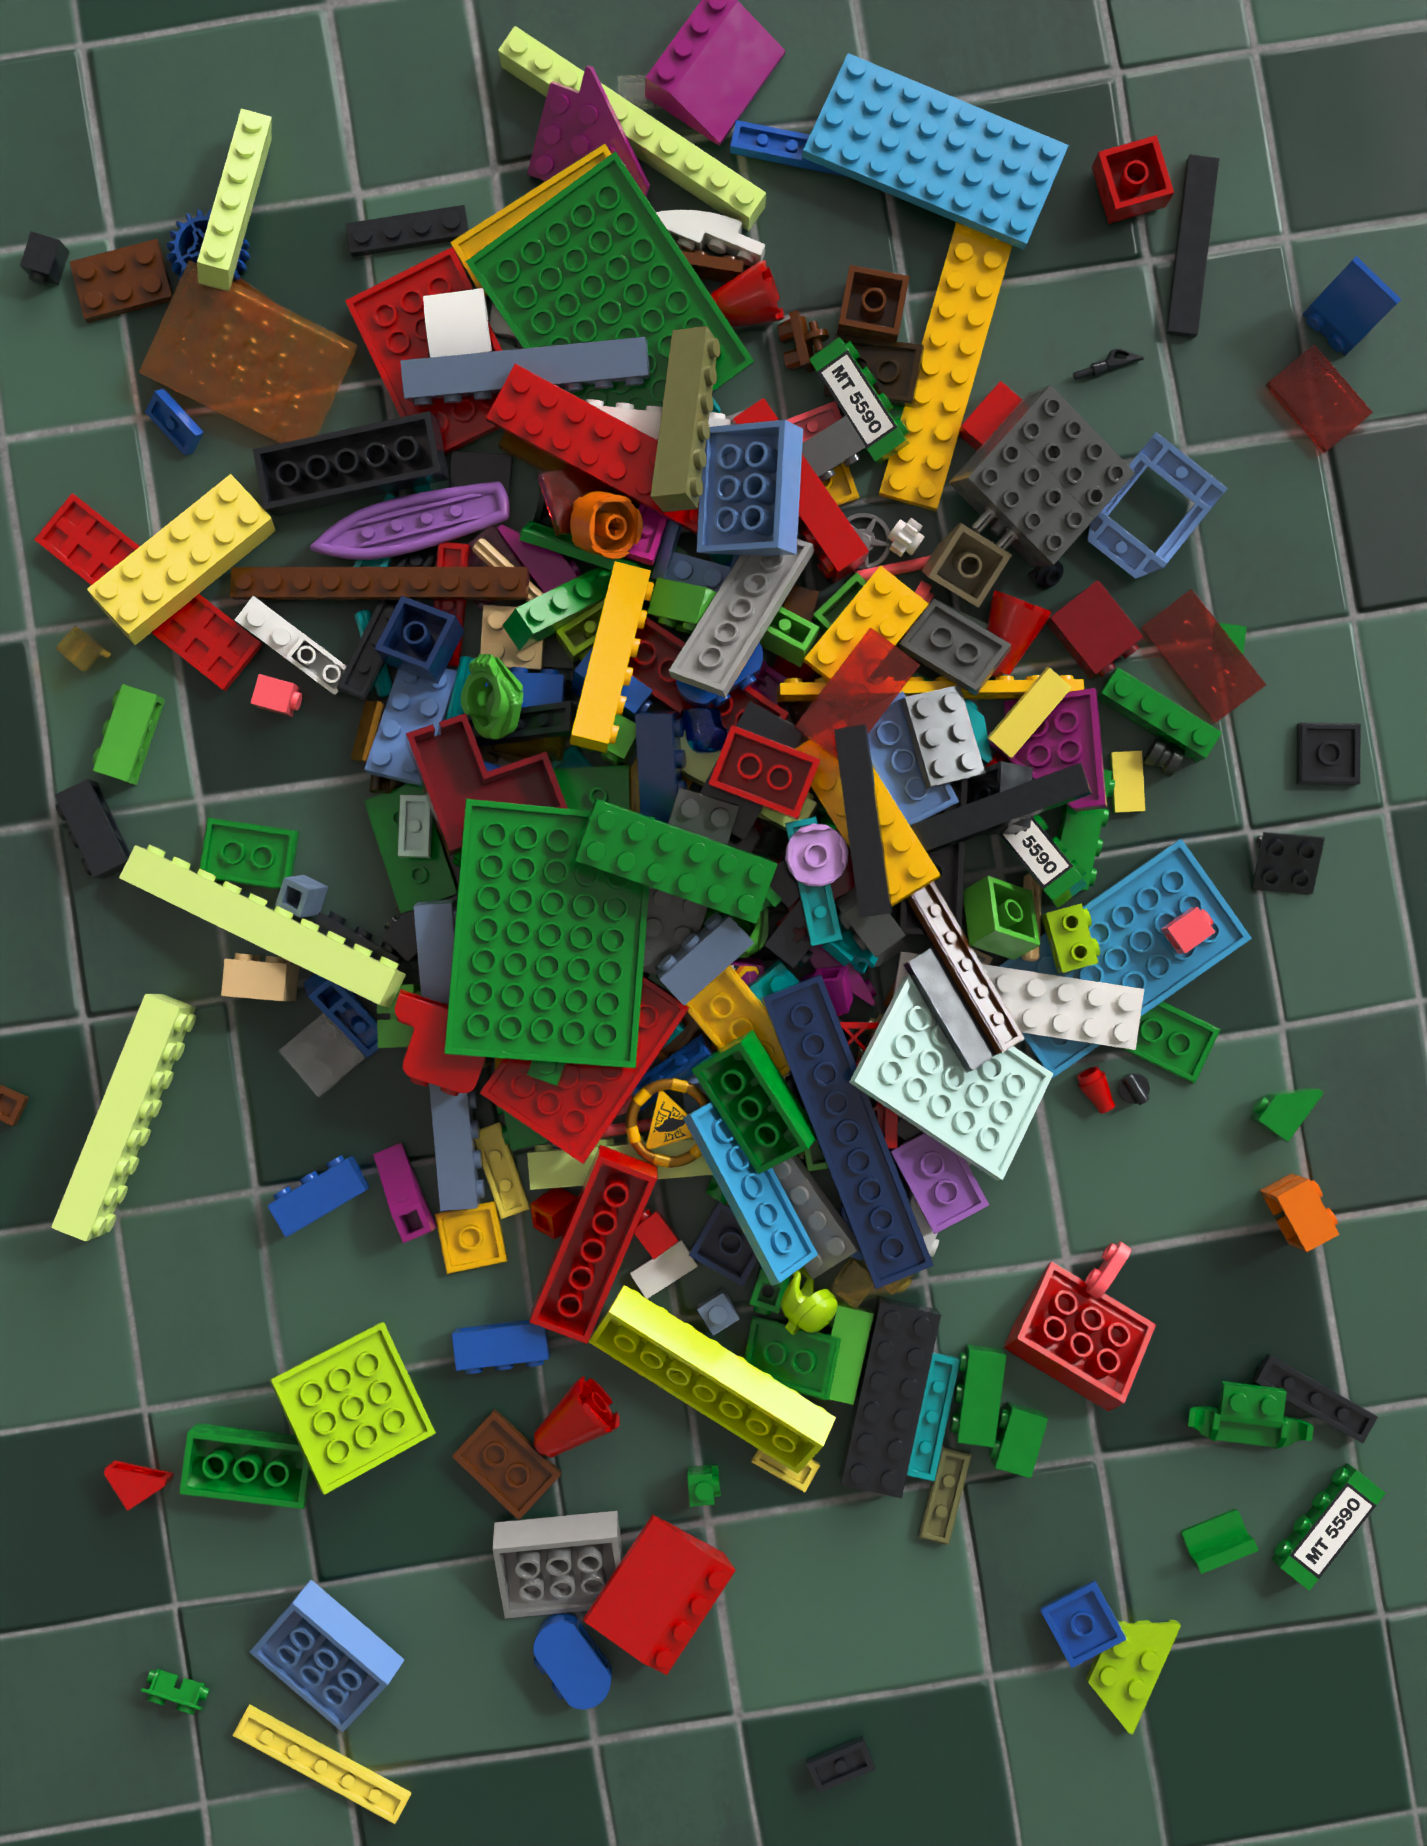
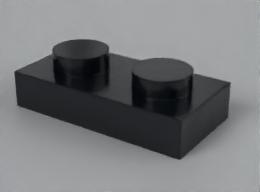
(840, 1764)

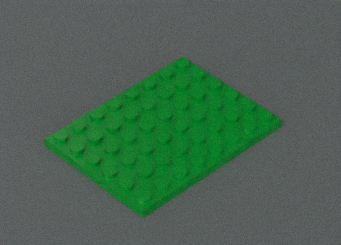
(603, 270)
(542, 943)

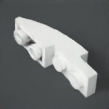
(721, 233)
(291, 644)

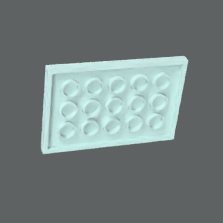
(923, 1081)

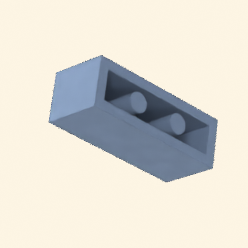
(703, 957)

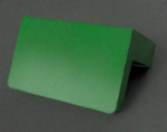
(1218, 1541)

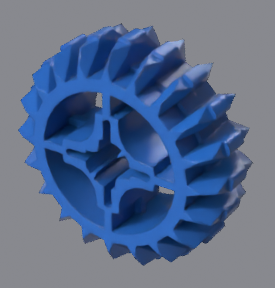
(191, 230)

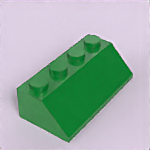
(755, 1102)
(245, 1466)

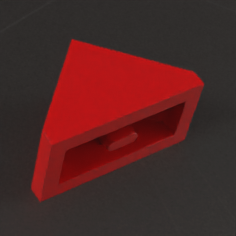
(135, 1482)

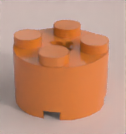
(605, 524)

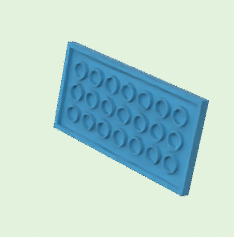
(935, 151)
(1131, 942)

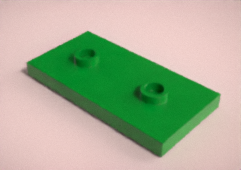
(584, 784)
(410, 877)

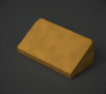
(367, 730)

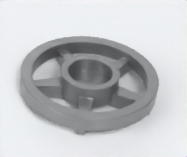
(869, 539)

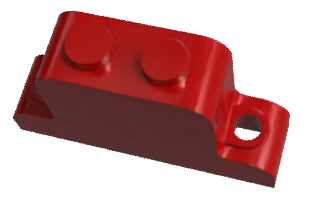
(425, 1054)

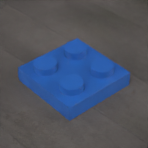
(1083, 1623)

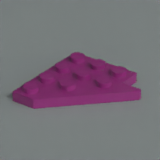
(576, 125)
(1065, 739)

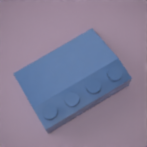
(751, 489)
(327, 1656)

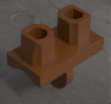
(797, 329)

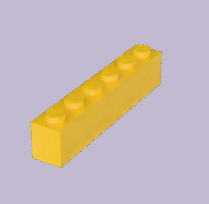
(610, 657)

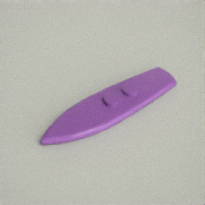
(415, 522)

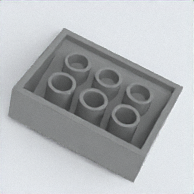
(555, 1562)

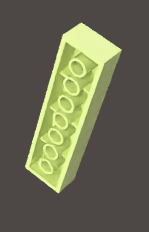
(124, 1117)

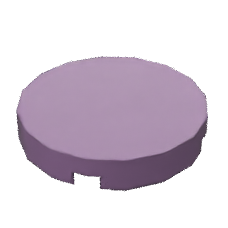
(808, 863)

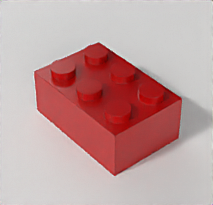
(764, 772)

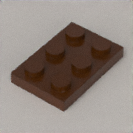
(121, 280)
(506, 1464)

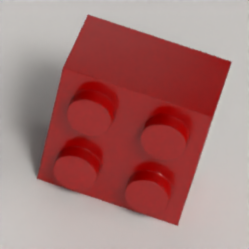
(1132, 179)

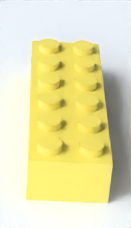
(182, 559)

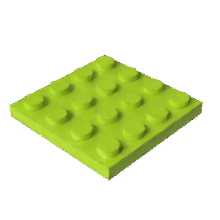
(352, 1407)

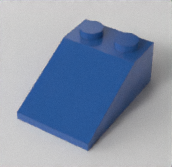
(1350, 306)

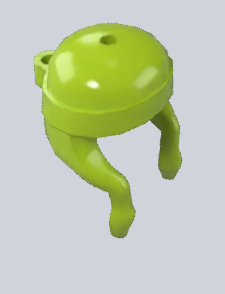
(804, 1307)

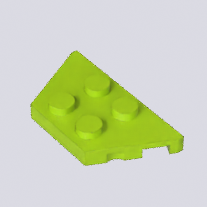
(1131, 1668)

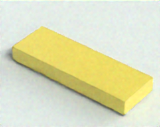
(1029, 712)
(501, 1172)

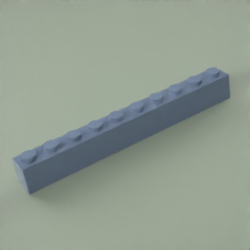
(451, 1115)

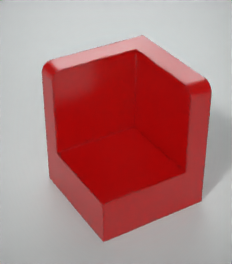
(552, 1211)

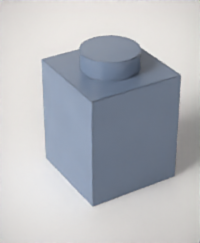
(301, 895)
(718, 1311)

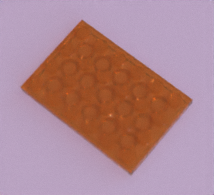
(248, 358)

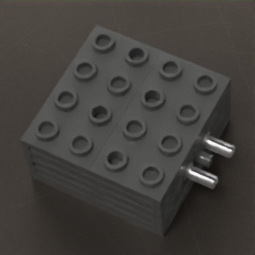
(1041, 478)

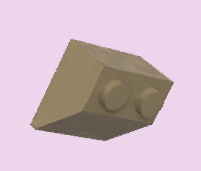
(966, 564)

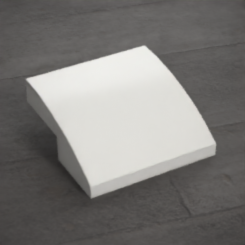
(457, 323)

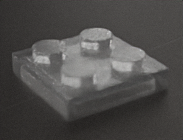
(322, 1054)

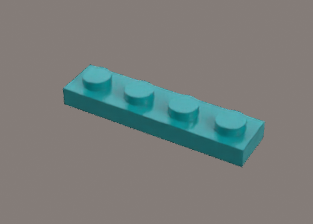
(817, 901)
(933, 1417)

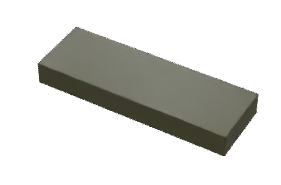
(944, 1496)

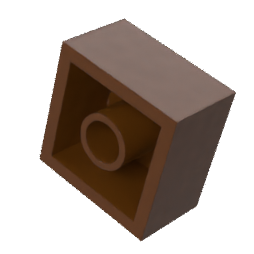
(872, 304)

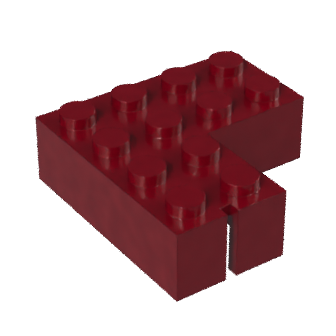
(455, 771)

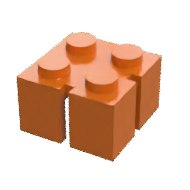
(1305, 1218)

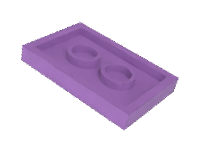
(938, 1181)

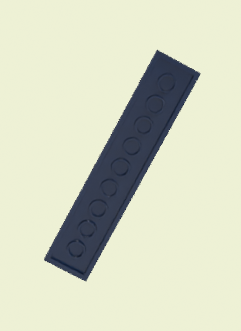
(847, 1131)

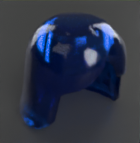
(704, 729)

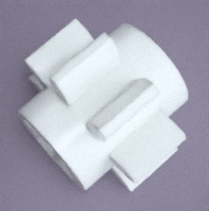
(905, 537)

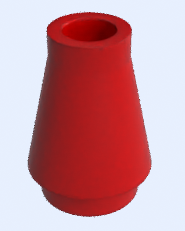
(1096, 1088)

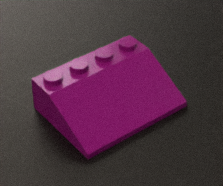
(713, 68)

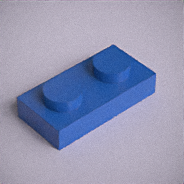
(174, 422)

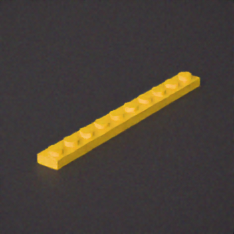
(1001, 688)

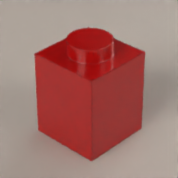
(655, 1233)

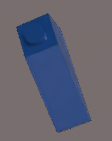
(345, 1012)

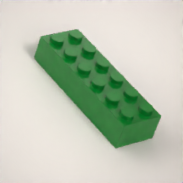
(675, 861)

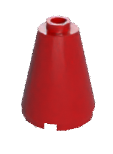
(750, 297)
(1016, 624)
(576, 1419)

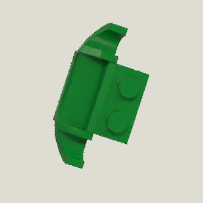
(1250, 1417)

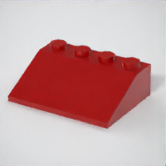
(1080, 1339)
(660, 1594)

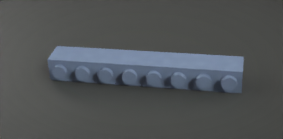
(561, 365)

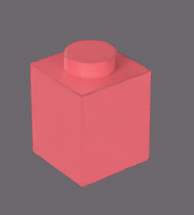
(276, 695)
(1189, 929)

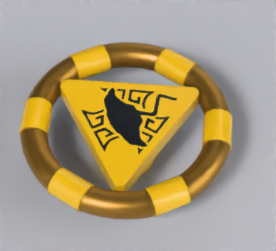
(666, 1124)

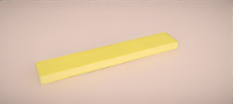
(322, 1764)

